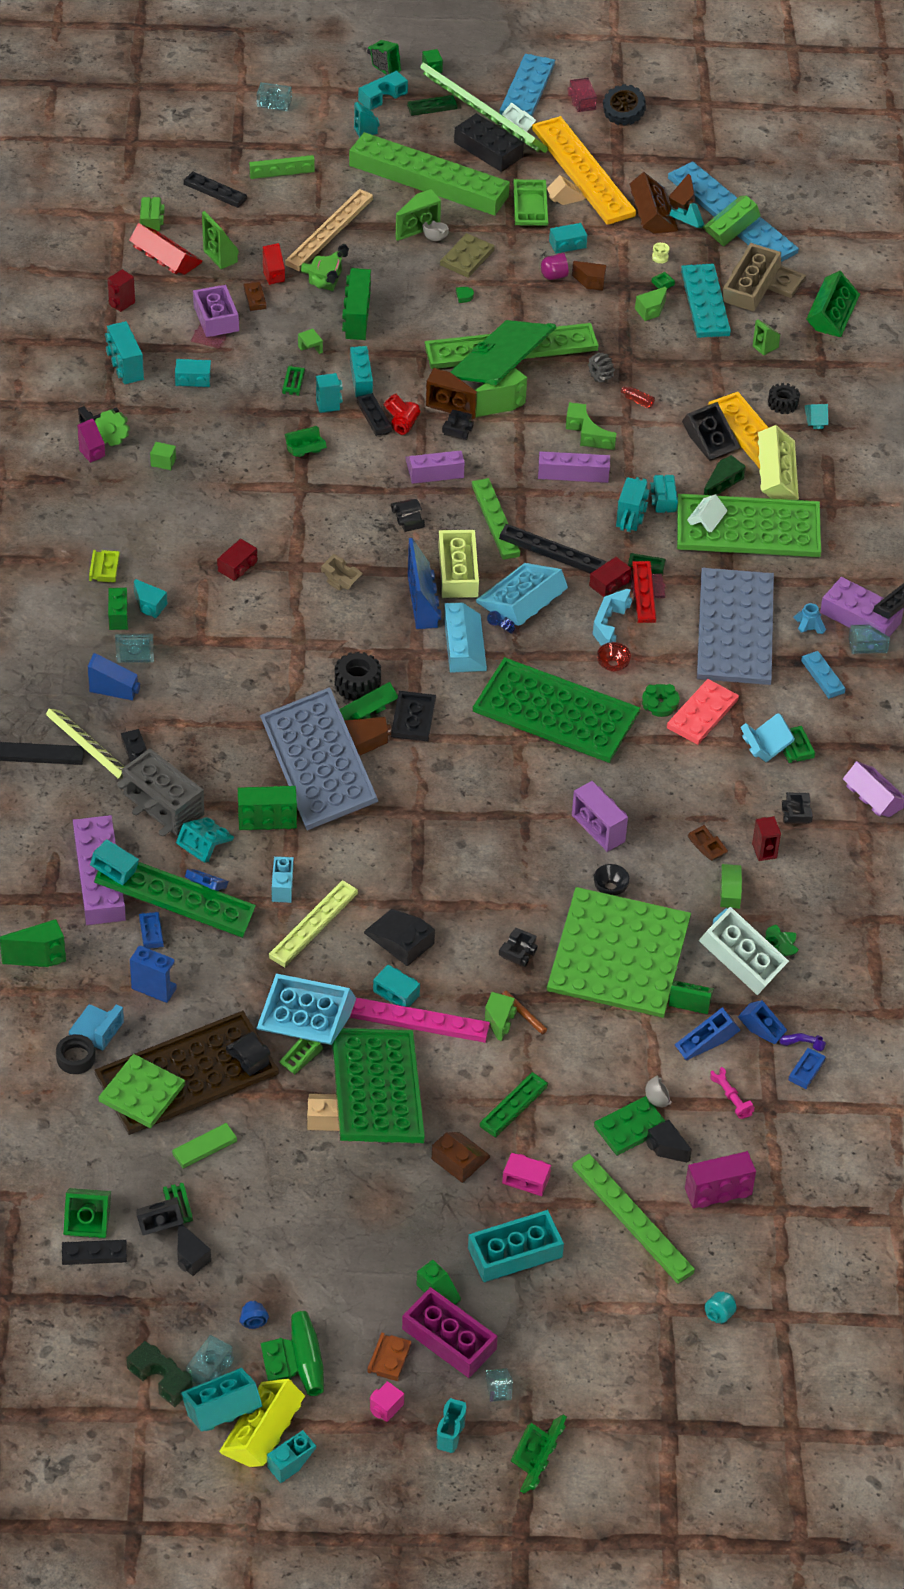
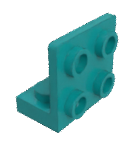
(201, 837)

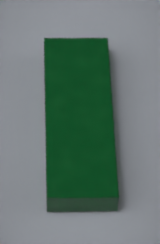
(432, 105)

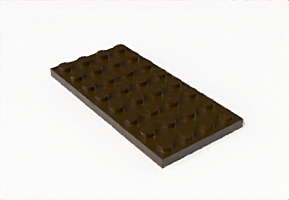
(199, 1060)

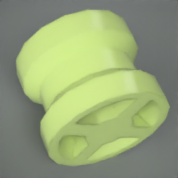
(660, 252)

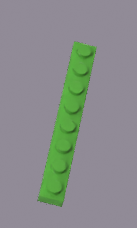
(633, 1218)

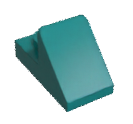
(690, 217)

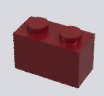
(121, 290)
(237, 559)
(610, 577)
(766, 838)

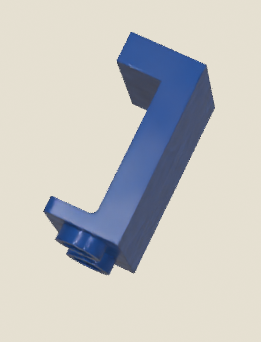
(152, 974)

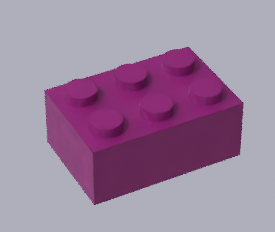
(720, 1180)

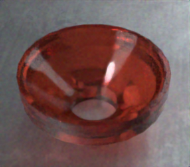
(613, 652)

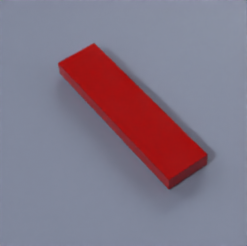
(644, 592)

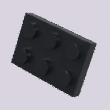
(413, 716)

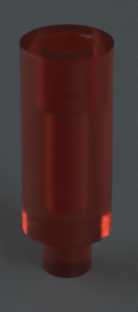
(638, 396)

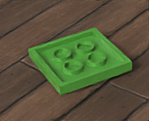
(142, 1091)

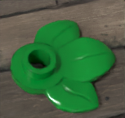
(782, 940)

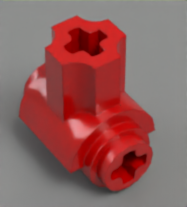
(404, 413)

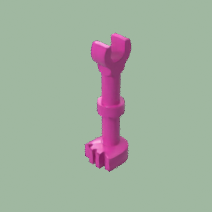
(742, 1109)

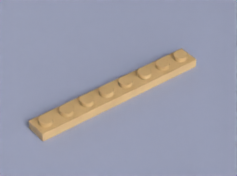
(329, 229)

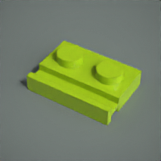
(104, 566)

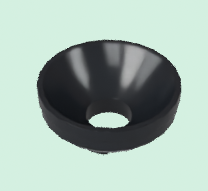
(611, 874)

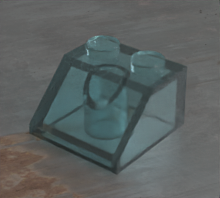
(134, 647)

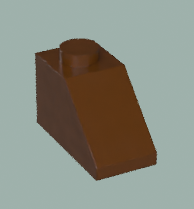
(683, 194)
(589, 274)

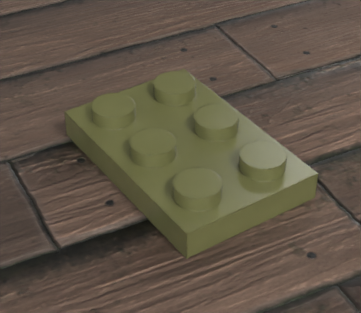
(467, 255)

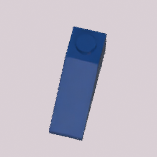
(707, 1035)

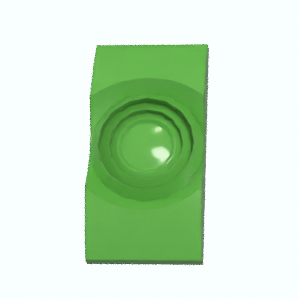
(530, 202)

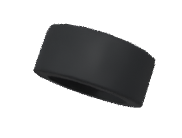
(75, 1041)

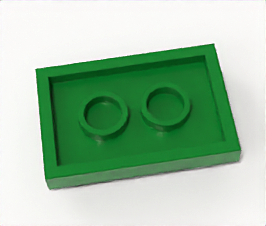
(628, 1125)

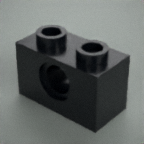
(160, 1216)

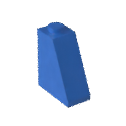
(111, 678)

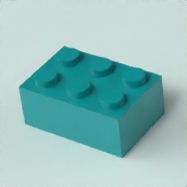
(124, 352)
(221, 1399)

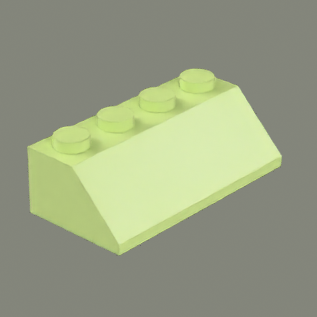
(777, 464)

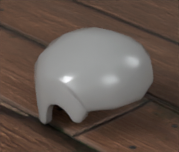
(435, 231)
(657, 1092)

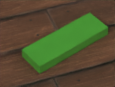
(204, 1145)

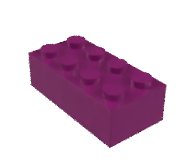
(449, 1332)

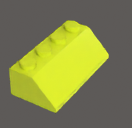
(261, 1431)

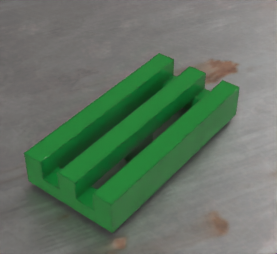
(291, 390)
(174, 1189)

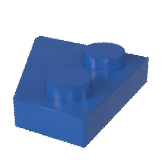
(206, 879)

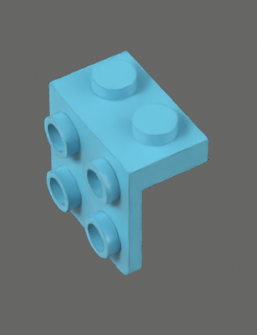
(768, 738)

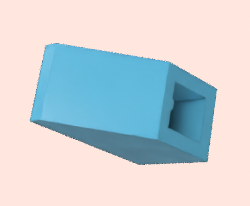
(282, 879)

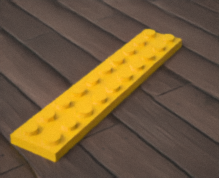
(584, 170)

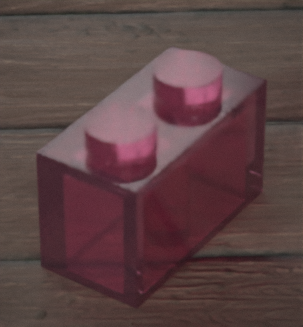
(582, 94)

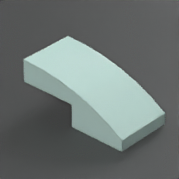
(519, 117)

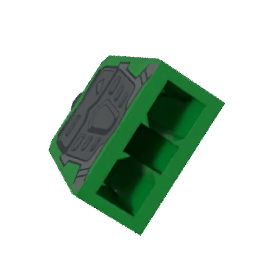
(385, 56)

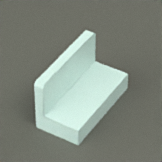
(708, 512)

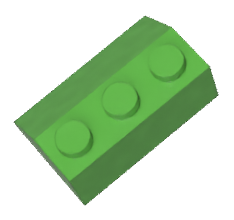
(732, 220)

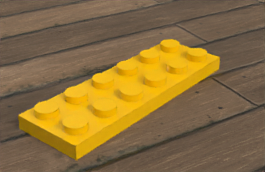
(743, 423)

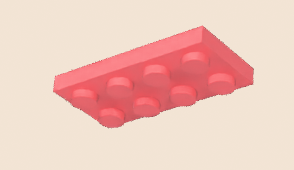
(702, 711)

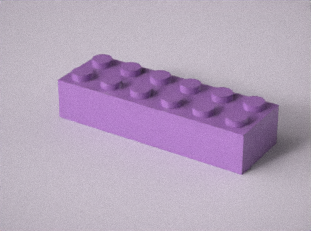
(99, 902)

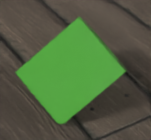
(310, 339)
(163, 455)

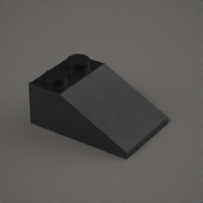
(710, 431)
(402, 935)

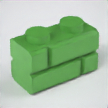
(151, 212)

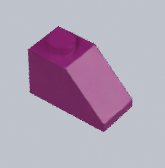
(90, 441)

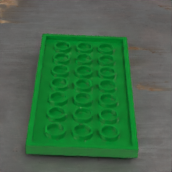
(556, 709)
(377, 1086)

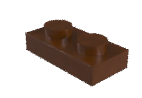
(254, 296)

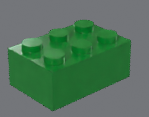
(267, 807)

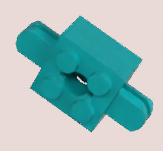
(632, 504)

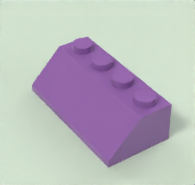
(574, 467)

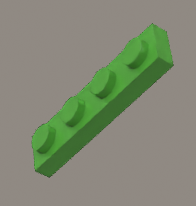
(282, 167)

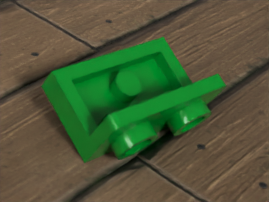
(304, 441)

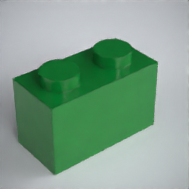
(118, 608)

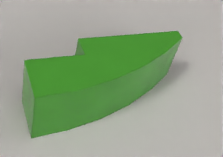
(731, 886)

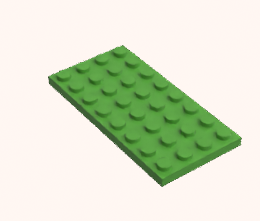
(753, 526)

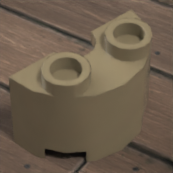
(339, 574)

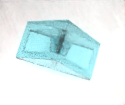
(499, 1384)

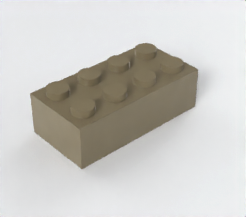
(752, 277)

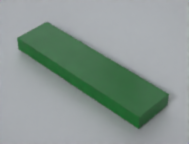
(513, 1104)

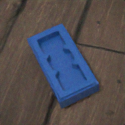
(151, 930)

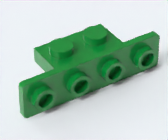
(369, 703)
(534, 1450)

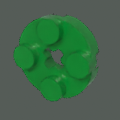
(660, 691)

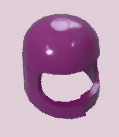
(555, 266)

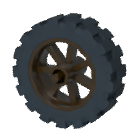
(623, 114)

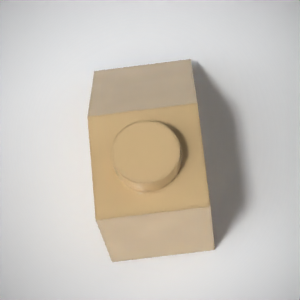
(564, 191)

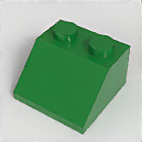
(87, 1212)

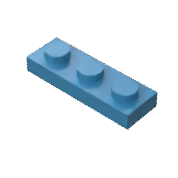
(823, 674)

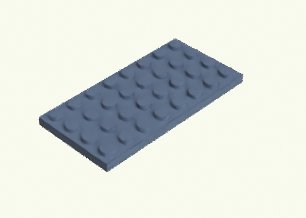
(735, 626)
(319, 758)

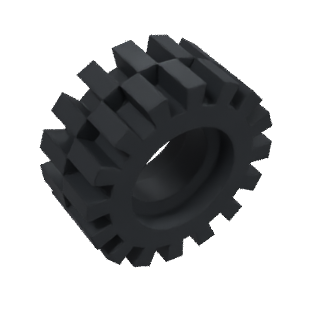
(783, 391)

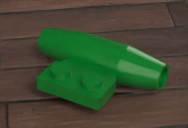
(299, 1355)

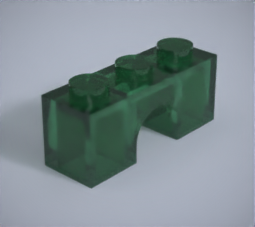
(148, 1360)

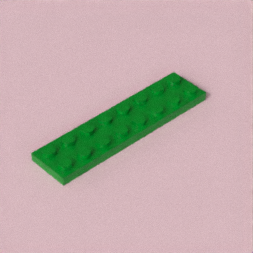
(184, 898)

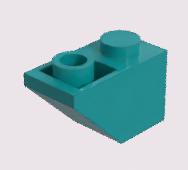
(290, 1456)

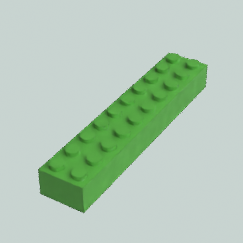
(429, 172)

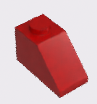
(273, 264)

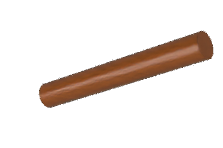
(527, 1015)

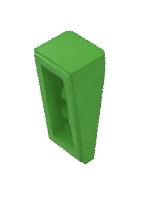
(315, 1049)

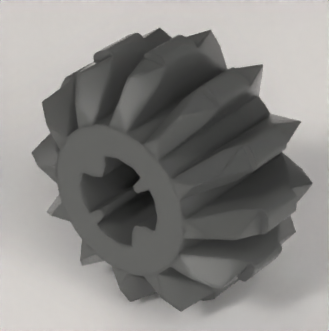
(601, 367)

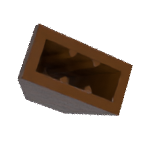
(368, 733)

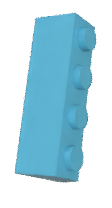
(464, 638)

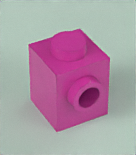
(386, 1401)

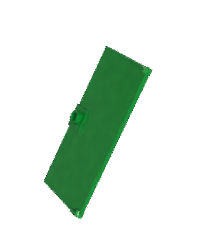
(502, 351)

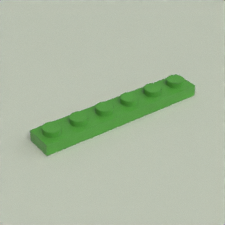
(494, 516)

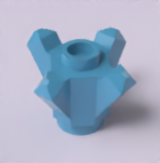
(810, 619)

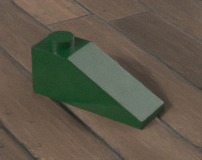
(726, 474)

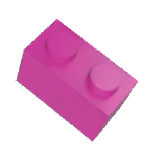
(526, 1174)

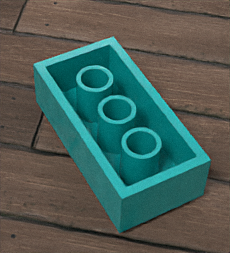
(515, 1246)

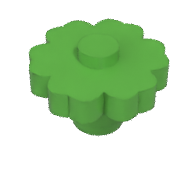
(112, 427)

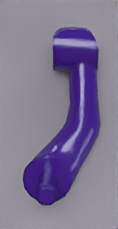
(818, 1043)

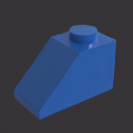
(762, 1022)

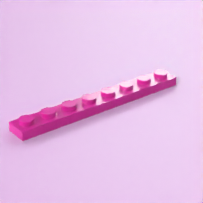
(420, 1020)

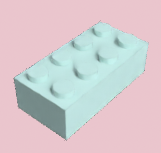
(743, 950)

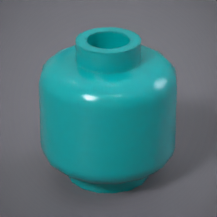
(720, 1307)

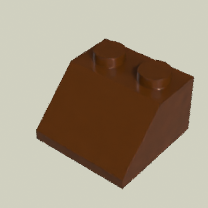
(458, 1155)

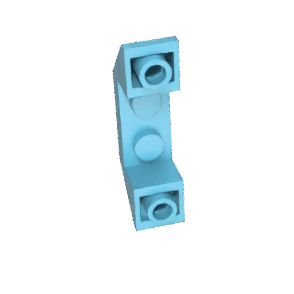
(615, 602)

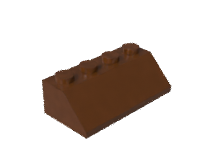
(652, 205)

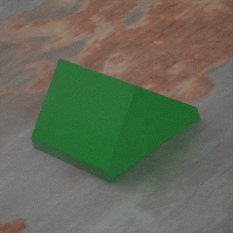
(690, 997)

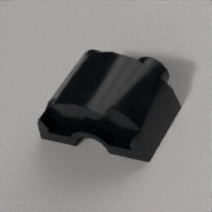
(458, 425)
(408, 514)
(797, 808)
(519, 947)
(250, 1053)

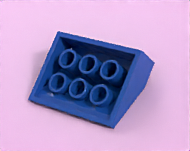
(422, 589)

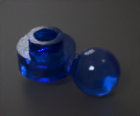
(494, 618)

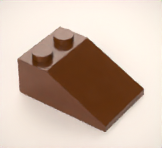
(448, 392)

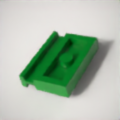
(801, 747)

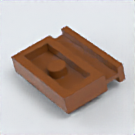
(389, 1356)

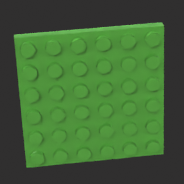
(619, 952)

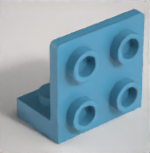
(98, 1024)

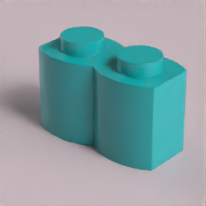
(451, 1425)

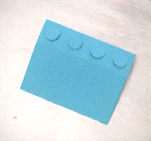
(524, 592)
(306, 1009)

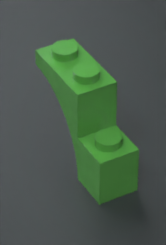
(591, 434)

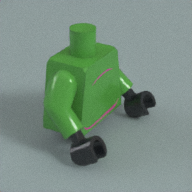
(326, 270)

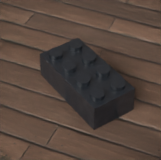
(488, 142)

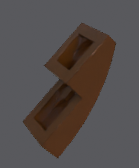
(706, 843)

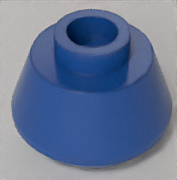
(253, 1315)

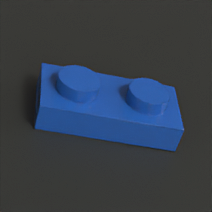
(807, 1068)

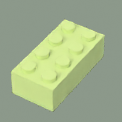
(458, 563)

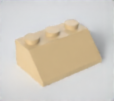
(322, 1112)

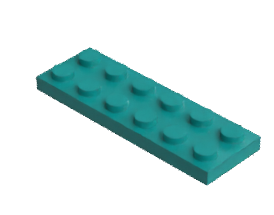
(705, 300)

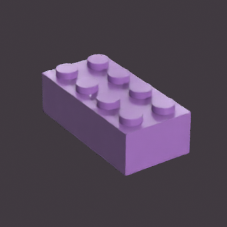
(855, 605)

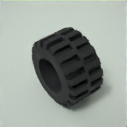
(357, 665)

